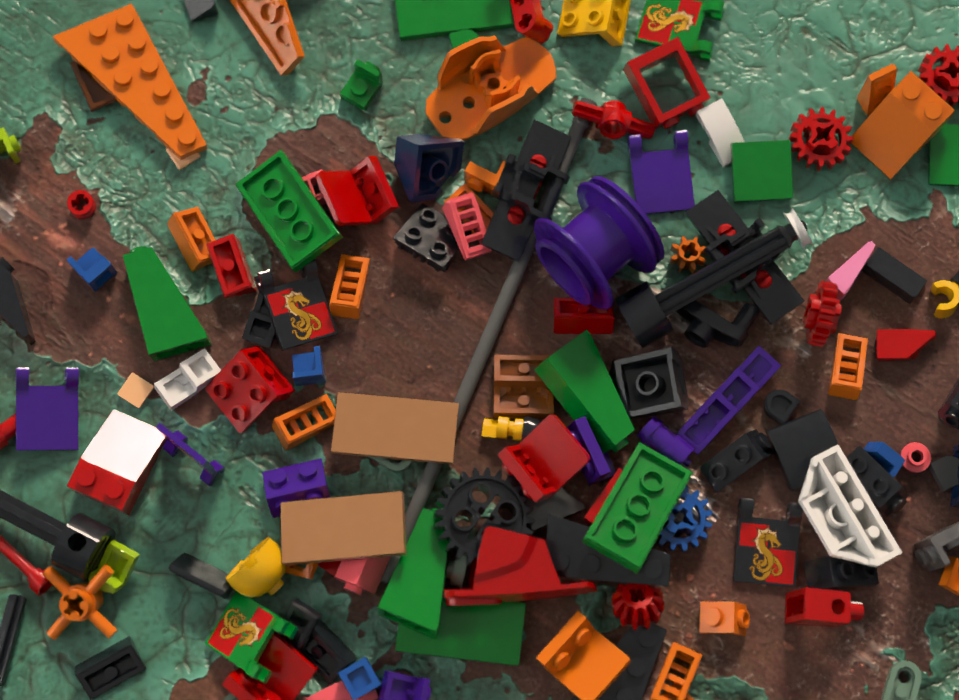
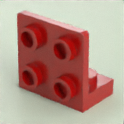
(248, 387)
(288, 679)

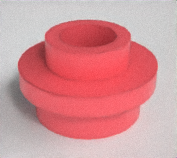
(909, 464)

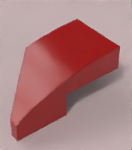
(902, 343)

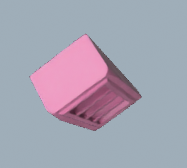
(849, 271)

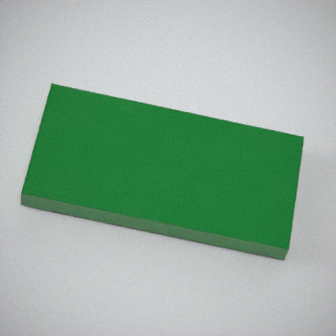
(440, 17)
(288, 211)
(637, 507)
(471, 633)

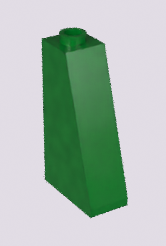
(163, 312)
(586, 389)
(418, 581)

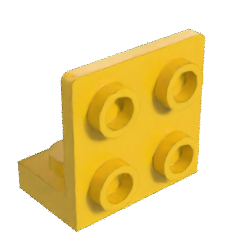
(595, 17)

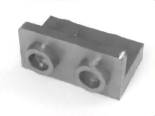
(931, 549)

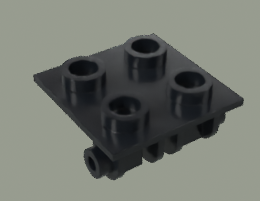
(429, 236)

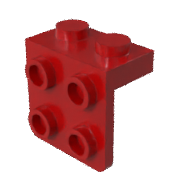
(358, 194)
(545, 459)

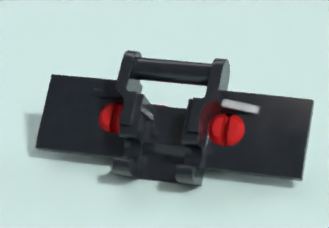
(519, 186)
(726, 233)

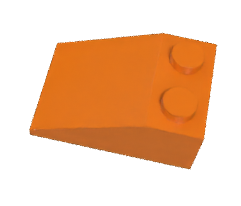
(901, 125)

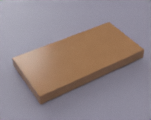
(395, 428)
(343, 528)

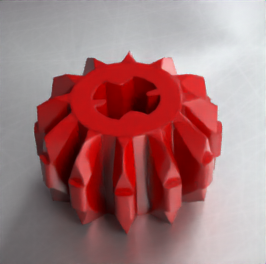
(638, 604)

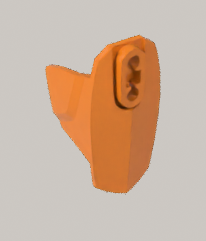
(492, 79)

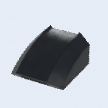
(651, 383)

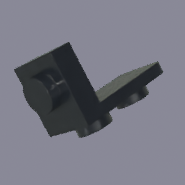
(737, 459)
(878, 483)
(835, 572)

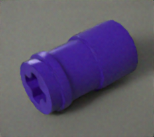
(666, 442)

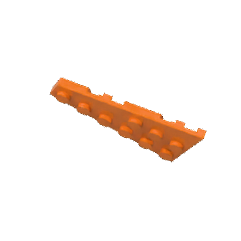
(274, 30)
(129, 67)

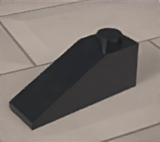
(12, 303)

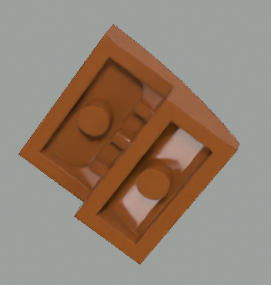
(519, 388)

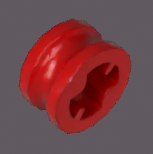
(74, 199)

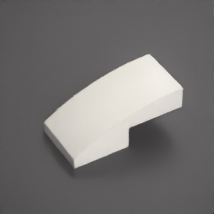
(720, 129)
(188, 380)

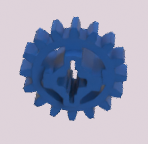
(691, 526)

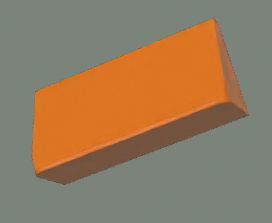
(191, 236)

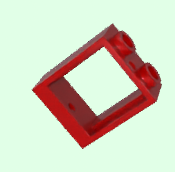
(652, 58)

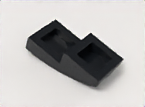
(259, 325)

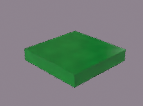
(761, 171)

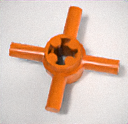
(80, 611)

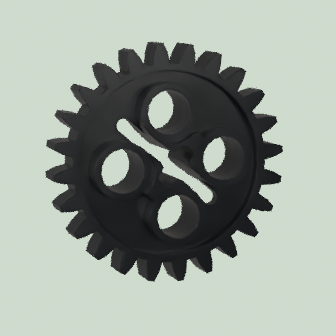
(461, 502)

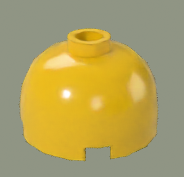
(259, 571)

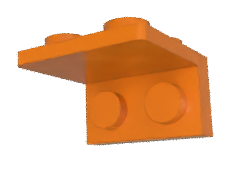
(583, 659)

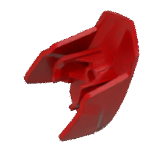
(513, 570)

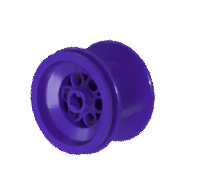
(598, 243)

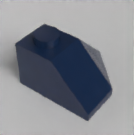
(426, 164)

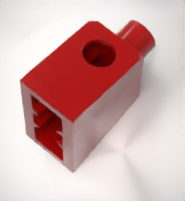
(821, 608)

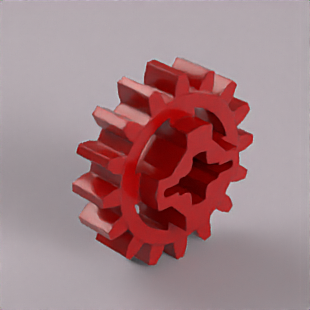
(945, 78)
(816, 127)
(822, 313)

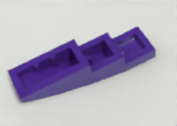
(729, 399)

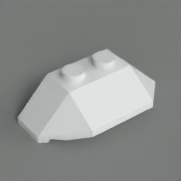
(844, 512)

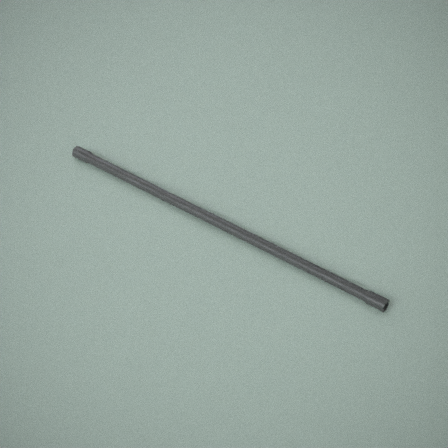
(486, 344)

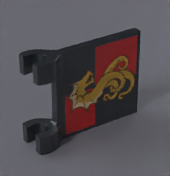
(297, 308)
(767, 547)

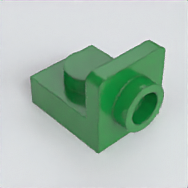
(362, 85)

